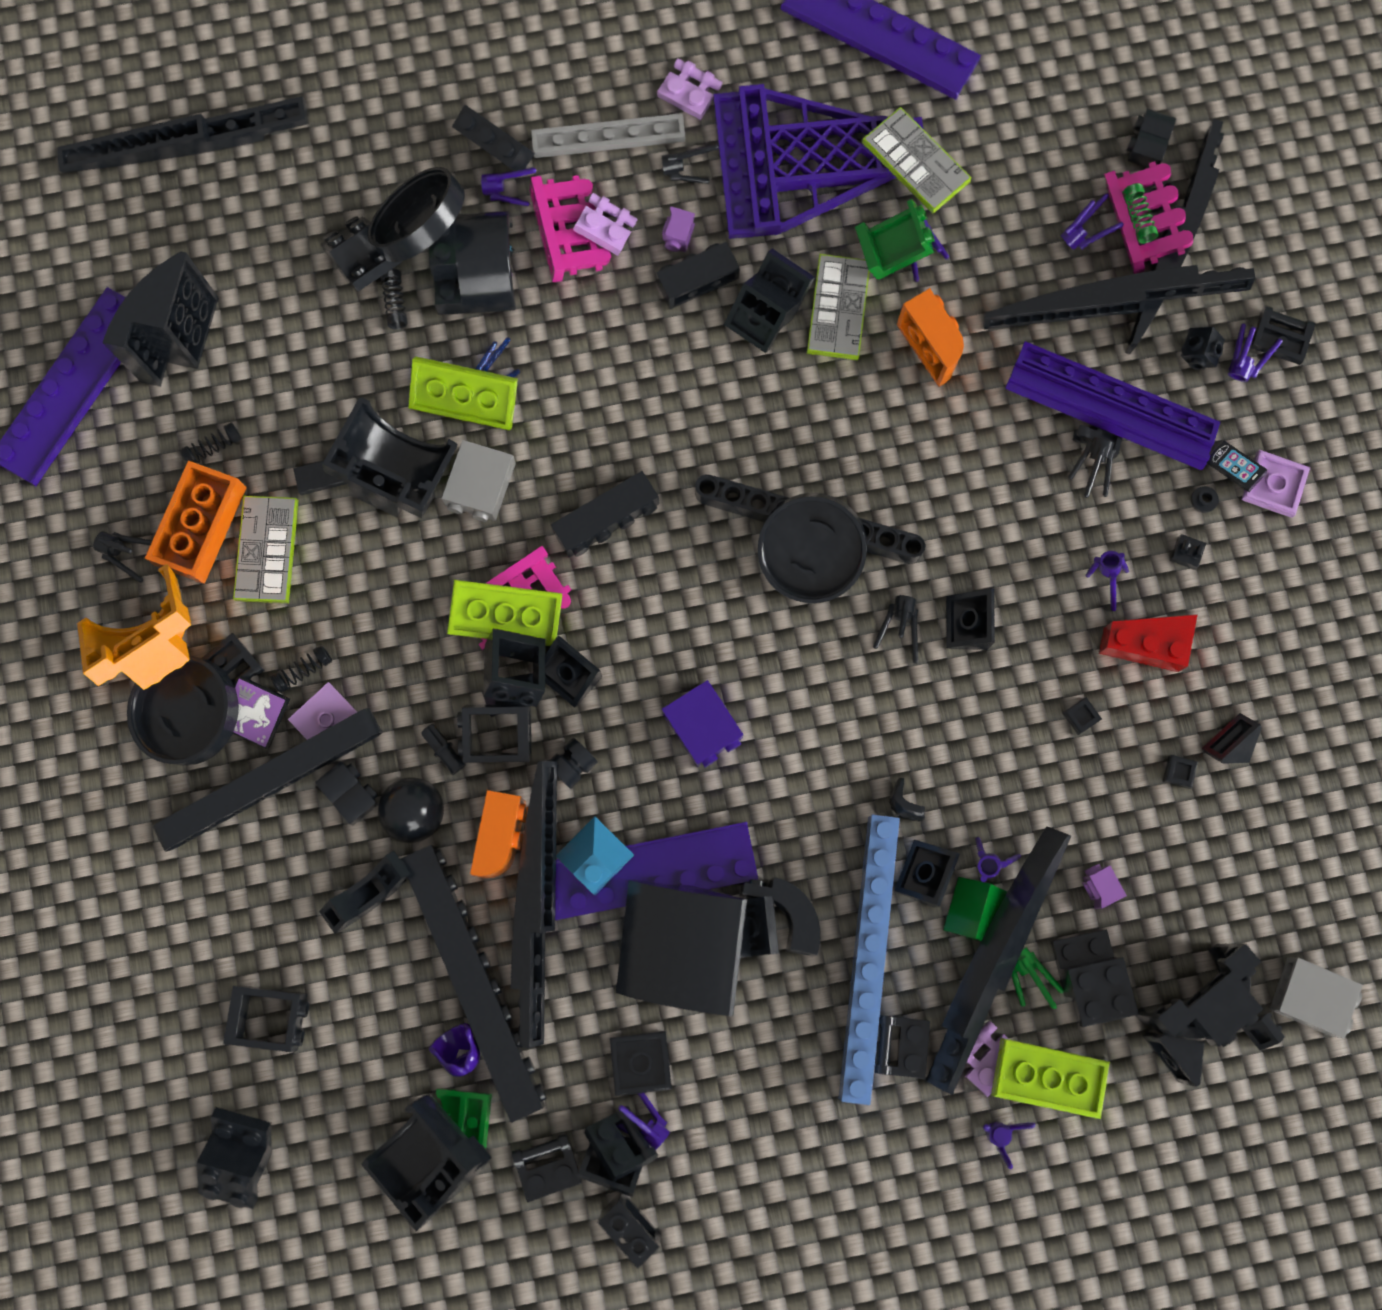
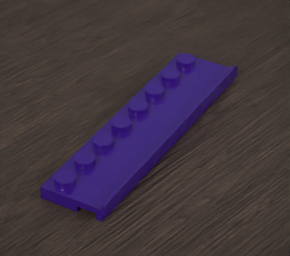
(891, 40)
(62, 395)
(1113, 405)
(695, 859)

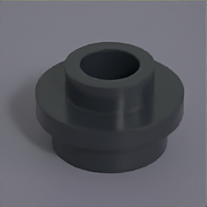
(1199, 504)

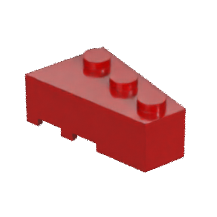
(1151, 641)

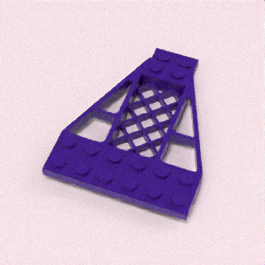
(748, 165)

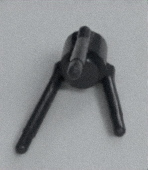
(673, 164)
(1100, 450)
(112, 545)
(904, 610)

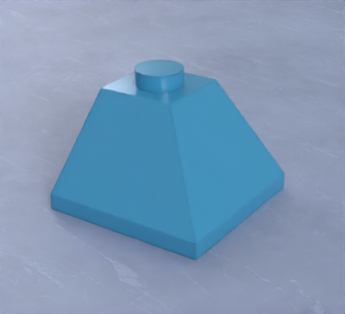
(595, 855)

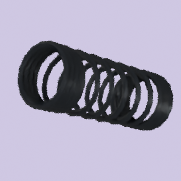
(397, 319)
(232, 434)
(321, 655)

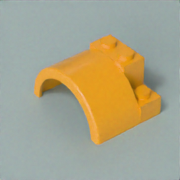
(143, 651)

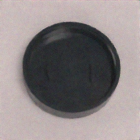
(416, 214)
(812, 548)
(184, 714)

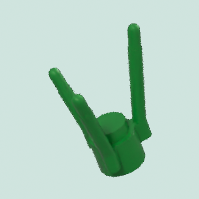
(1025, 965)

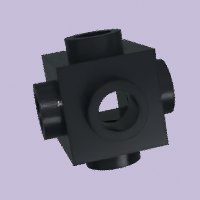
(1202, 347)

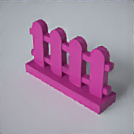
(559, 215)
(1167, 220)
(542, 572)

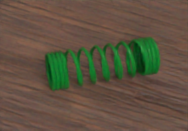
(1147, 233)

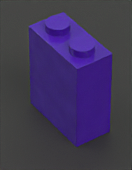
(703, 724)

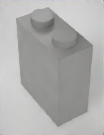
(478, 481)
(1316, 997)

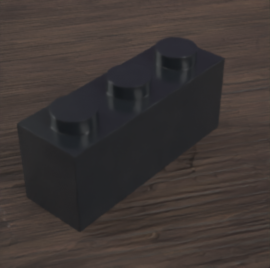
(492, 139)
(697, 274)

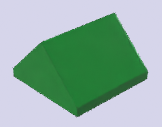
(973, 908)

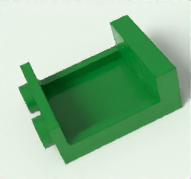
(896, 241)

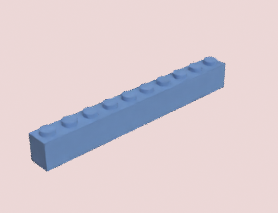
(869, 960)

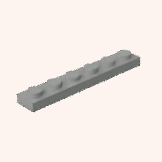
(608, 135)

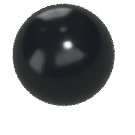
(410, 810)

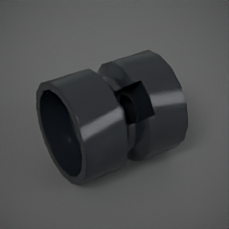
(573, 762)

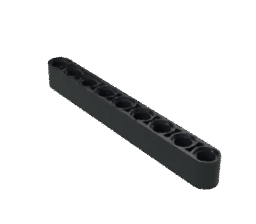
(771, 500)
(267, 779)

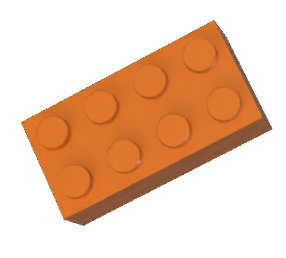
(196, 522)

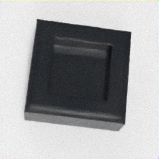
(1082, 716)
(1180, 771)

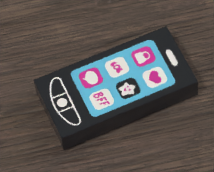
(1236, 466)

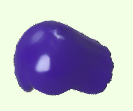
(447, 1046)

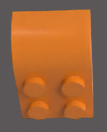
(932, 334)
(498, 834)

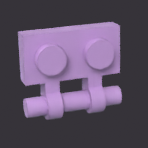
(685, 95)
(603, 230)
(983, 1069)

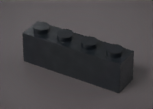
(606, 514)

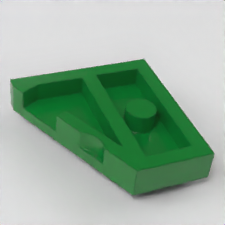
(468, 1111)

